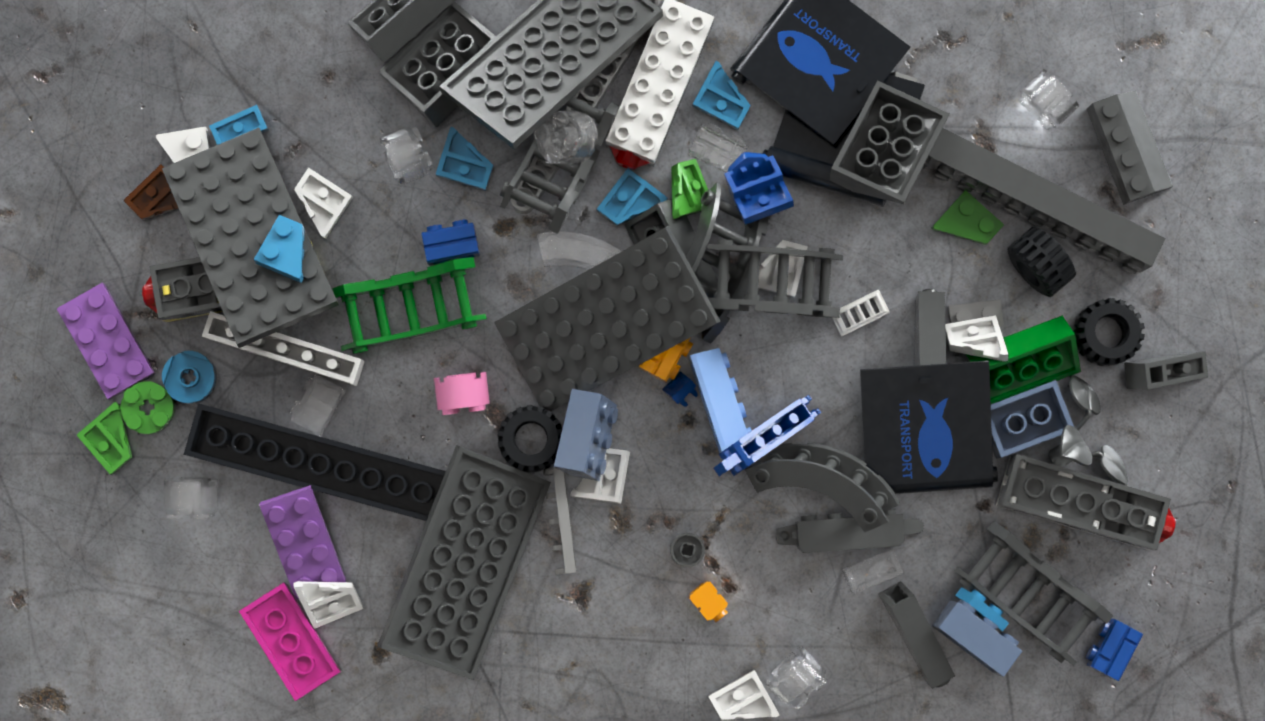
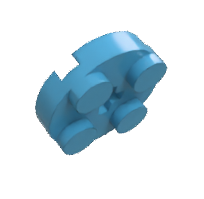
(183, 363)

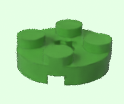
(159, 416)

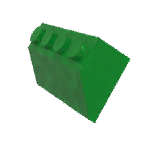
(1034, 359)

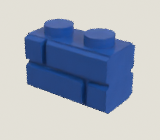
(450, 242)
(1113, 649)

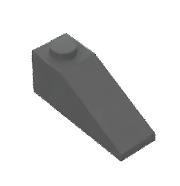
(1165, 370)

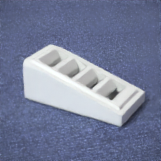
(876, 295)

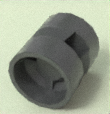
(687, 549)

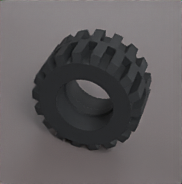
(1041, 261)
(1129, 325)
(508, 432)

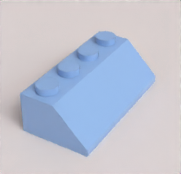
(719, 397)

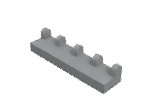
(563, 520)

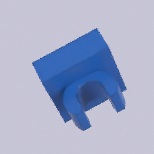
(680, 388)

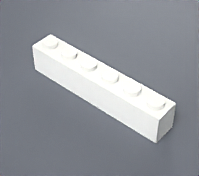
(290, 352)

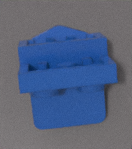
(757, 186)

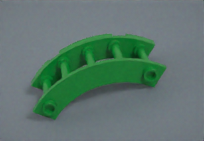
(405, 282)

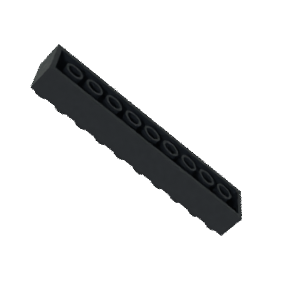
(313, 461)

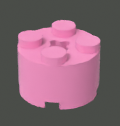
(462, 392)

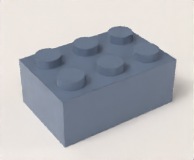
(1028, 419)
(586, 435)
(978, 637)

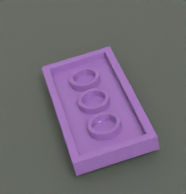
(105, 341)
(302, 538)

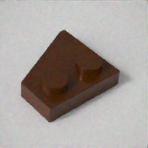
(152, 196)

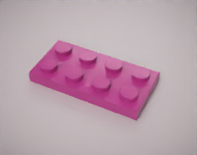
(290, 641)

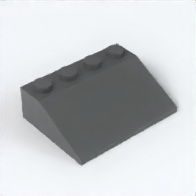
(433, 58)
(888, 144)

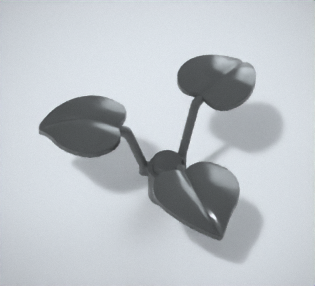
(1073, 446)

